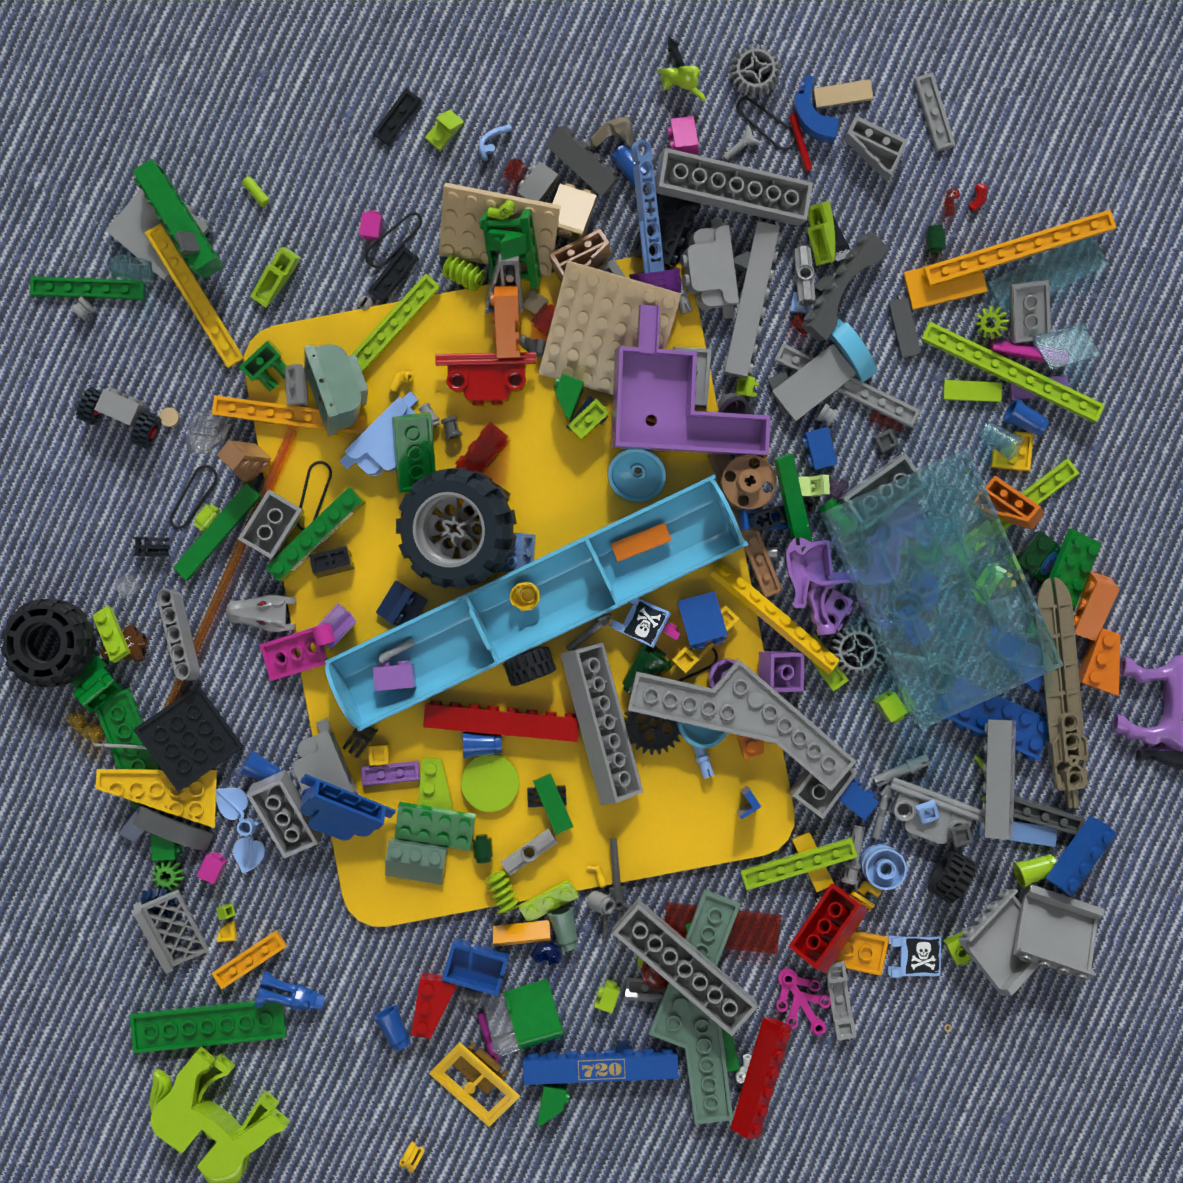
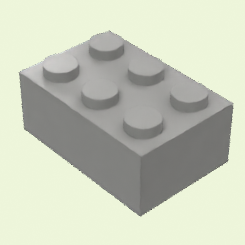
(271, 525)

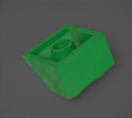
(568, 393)

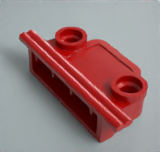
(484, 376)

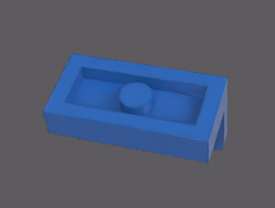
(749, 808)

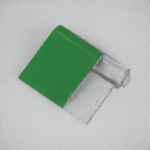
(522, 1017)

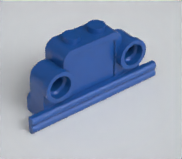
(340, 811)

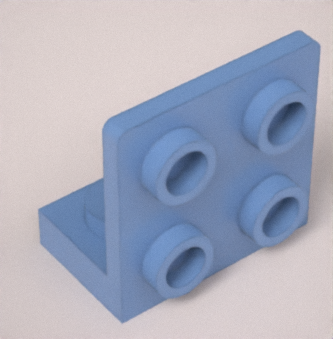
(522, 553)

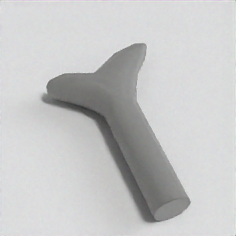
(746, 140)
(385, 656)

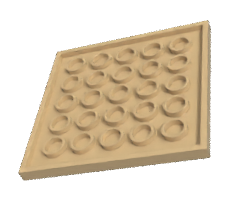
(594, 318)

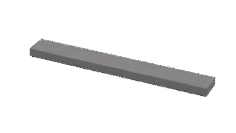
(856, 390)

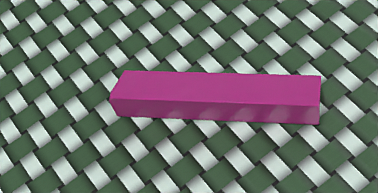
(1015, 350)

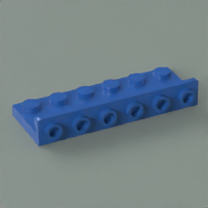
(1030, 726)

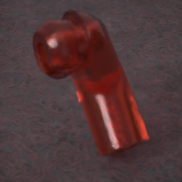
(951, 194)

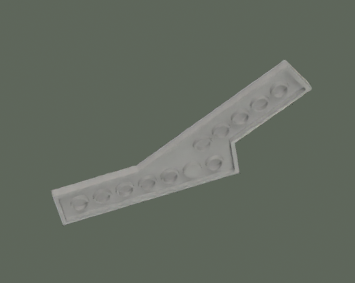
(744, 707)

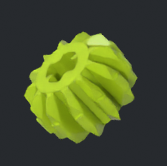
(994, 314)

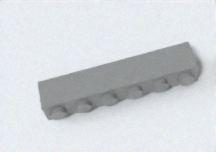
(1000, 779)

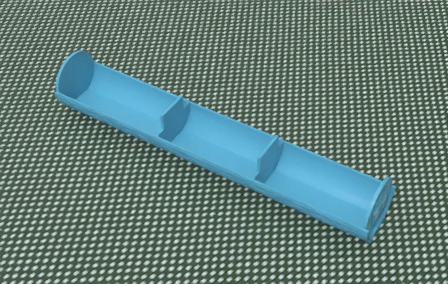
(574, 589)

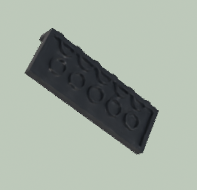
(675, 221)

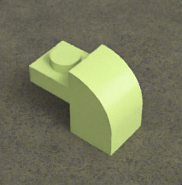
(814, 485)

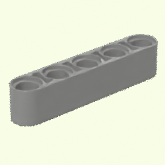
(184, 641)

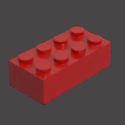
(828, 928)

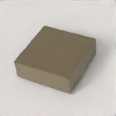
(534, 302)

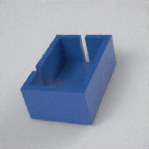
(475, 966)

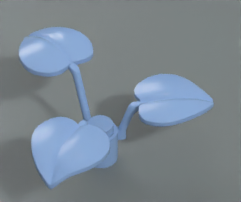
(245, 851)

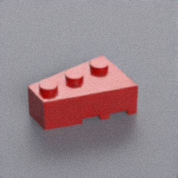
(430, 1004)

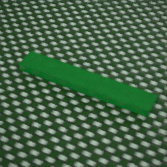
(87, 288)
(792, 497)
(217, 531)

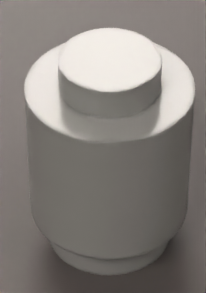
(601, 903)

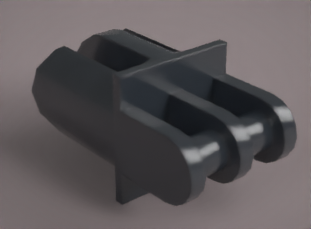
(148, 546)
(361, 737)

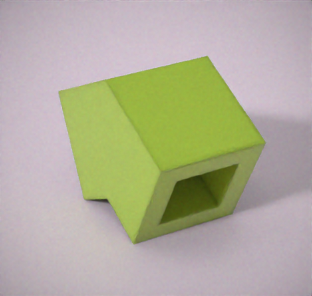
(221, 911)

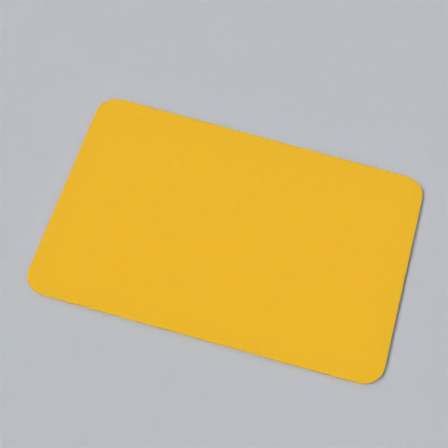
(558, 496)

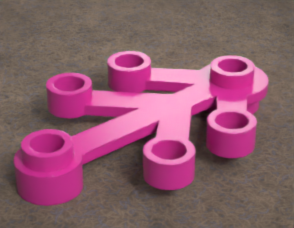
(800, 999)

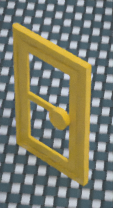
(463, 1096)

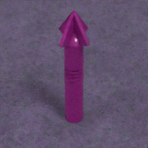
(486, 1034)

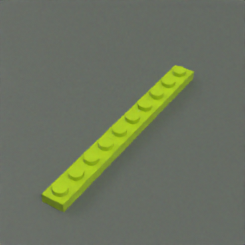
(1012, 372)

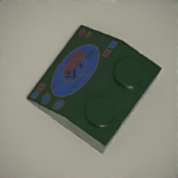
(1038, 556)

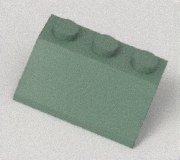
(415, 861)

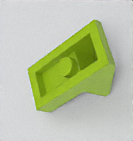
(444, 130)

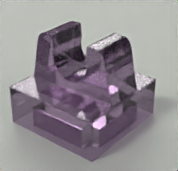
(837, 488)

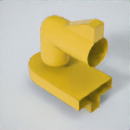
(864, 887)

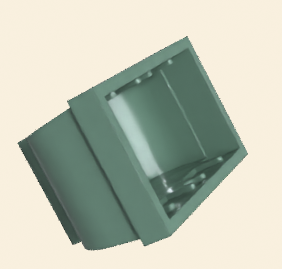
(338, 383)

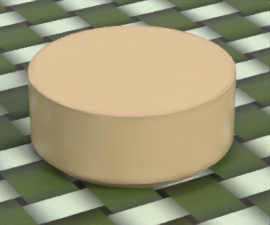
(169, 417)

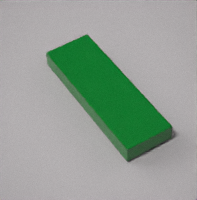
(553, 803)

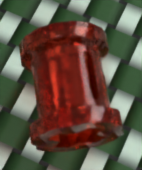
(797, 322)

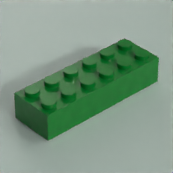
(176, 216)

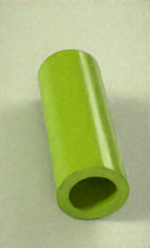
(255, 191)

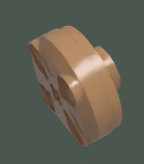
(754, 494)

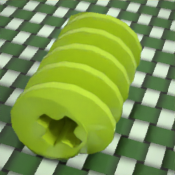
(463, 273)
(502, 892)

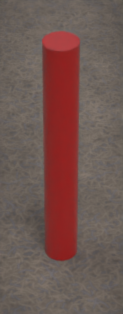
(800, 142)

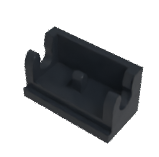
(331, 562)

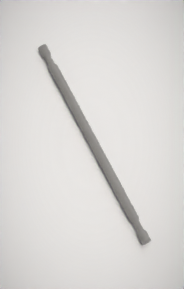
(120, 746)

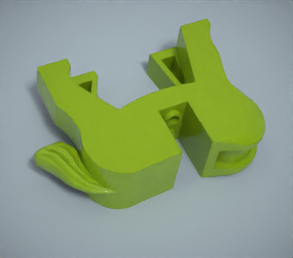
(184, 1111)

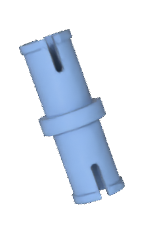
(703, 761)

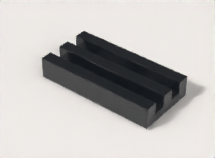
(539, 804)

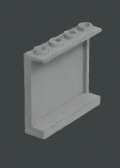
(134, 221)
(1057, 932)
(992, 944)

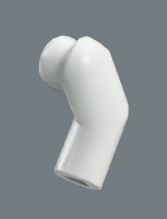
(740, 1074)

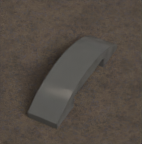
(173, 830)

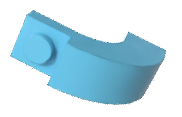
(854, 350)

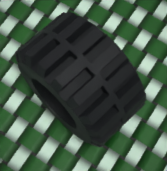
(529, 666)
(951, 876)

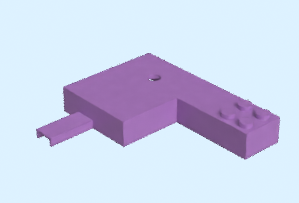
(664, 386)

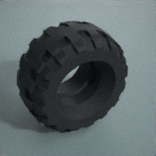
(75, 647)

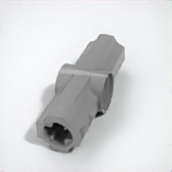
(805, 286)
(520, 859)

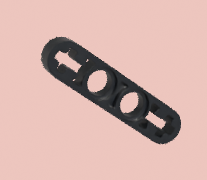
(780, 511)

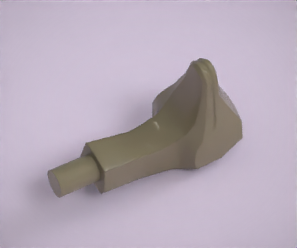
(617, 127)

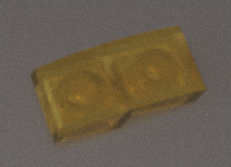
(90, 732)

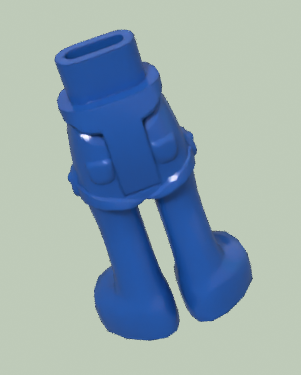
(301, 997)

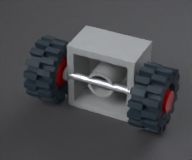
(122, 408)

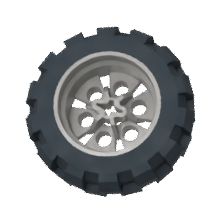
(420, 524)

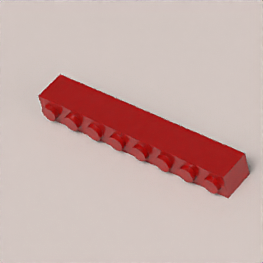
(501, 722)

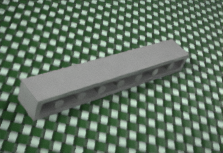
(751, 300)

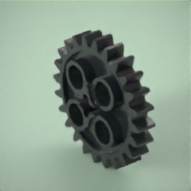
(661, 739)

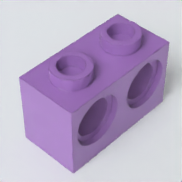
(836, 614)

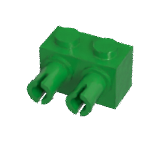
(257, 364)

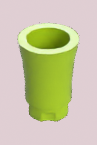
(1033, 870)

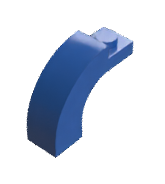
(810, 121)

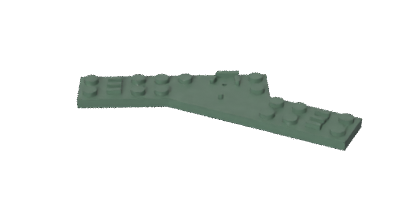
(689, 1027)

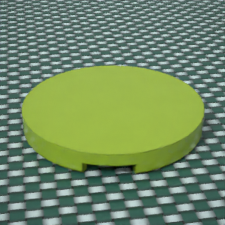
(490, 782)

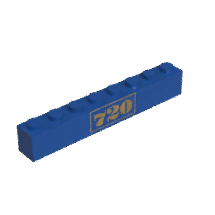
(600, 1067)

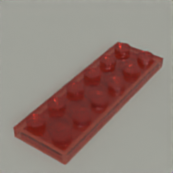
(749, 932)

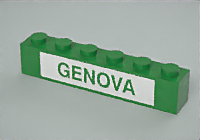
(315, 534)

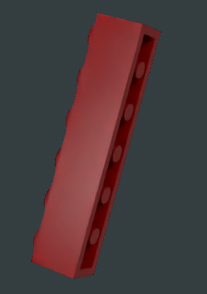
(761, 1078)

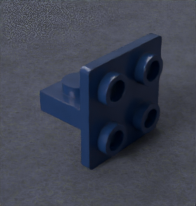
(401, 604)

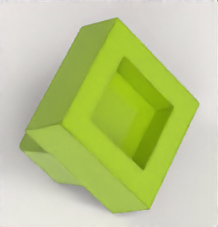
(745, 386)

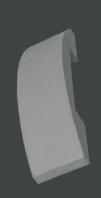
(840, 1001)

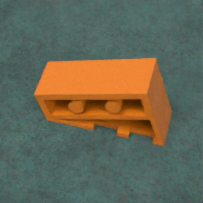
(507, 321)
(1094, 605)
(1102, 663)

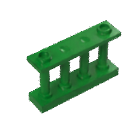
(530, 258)

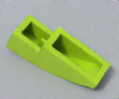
(822, 232)
(275, 276)

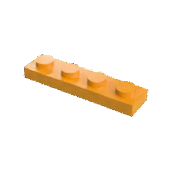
(249, 959)

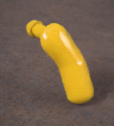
(599, 875)

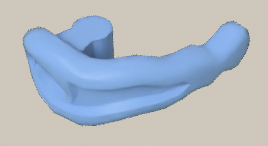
(490, 149)

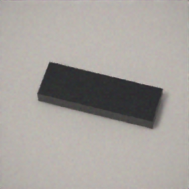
(397, 117)
(393, 274)

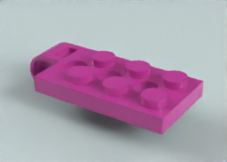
(302, 640)

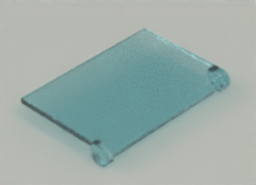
(1066, 346)

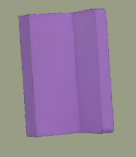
(341, 622)

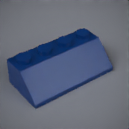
(1081, 856)

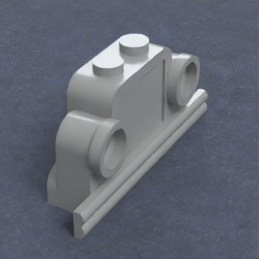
(711, 269)
(323, 760)
(950, 810)

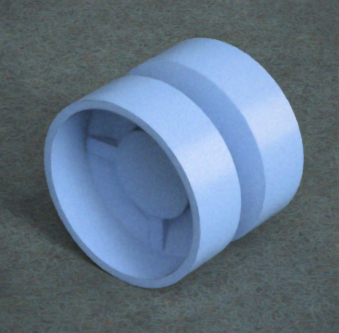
(883, 866)

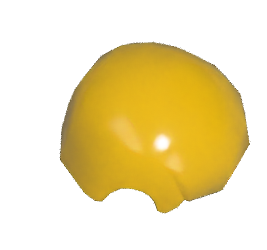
(525, 596)

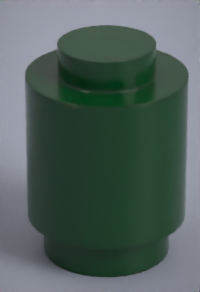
(935, 239)
(482, 848)

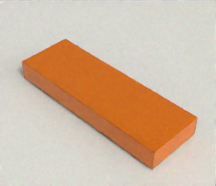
(641, 542)

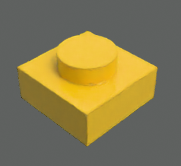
(378, 754)

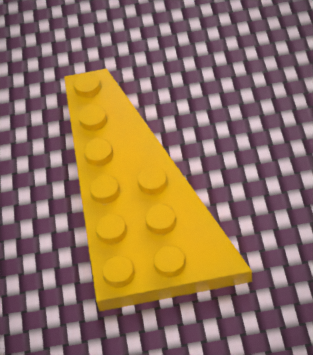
(155, 790)

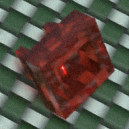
(512, 170)

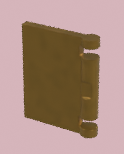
(472, 1073)

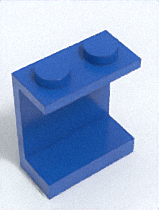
(703, 620)

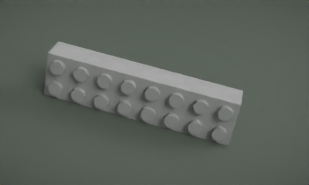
(732, 187)
(602, 723)
(684, 967)

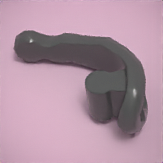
(533, 345)

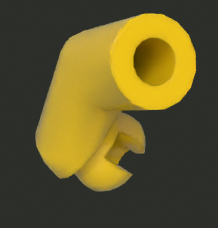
(400, 378)

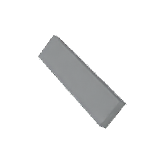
(934, 112)

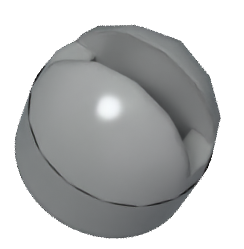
(369, 303)

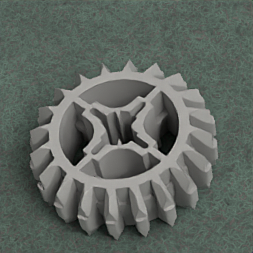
(770, 65)
(859, 658)

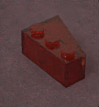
(484, 450)

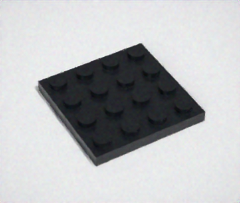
(188, 738)

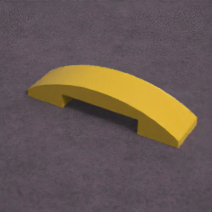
(688, 658)

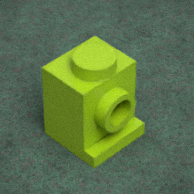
(607, 996)

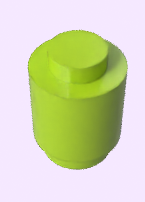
(206, 516)

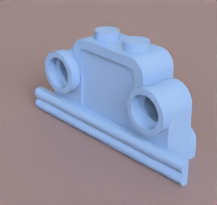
(375, 446)

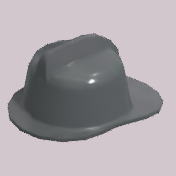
(734, 404)

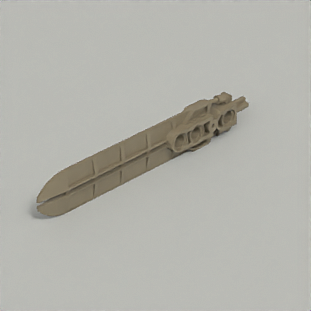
(1063, 694)

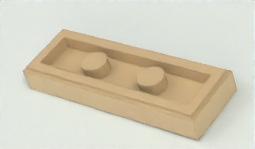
(842, 94)

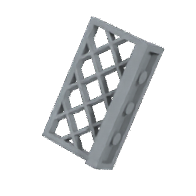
(154, 936)

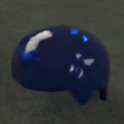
(546, 951)

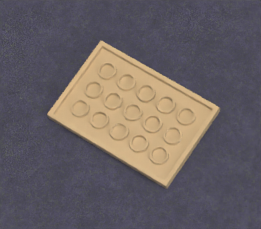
(462, 233)

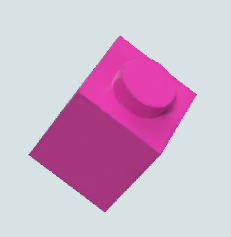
(371, 225)
(212, 867)

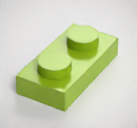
(588, 419)

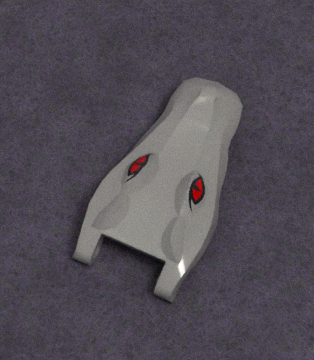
(262, 612)

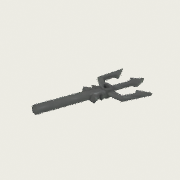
(617, 890)

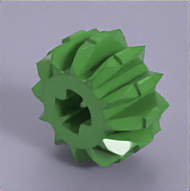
(169, 868)

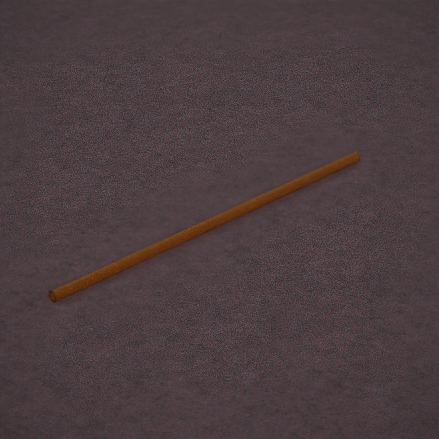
(233, 562)

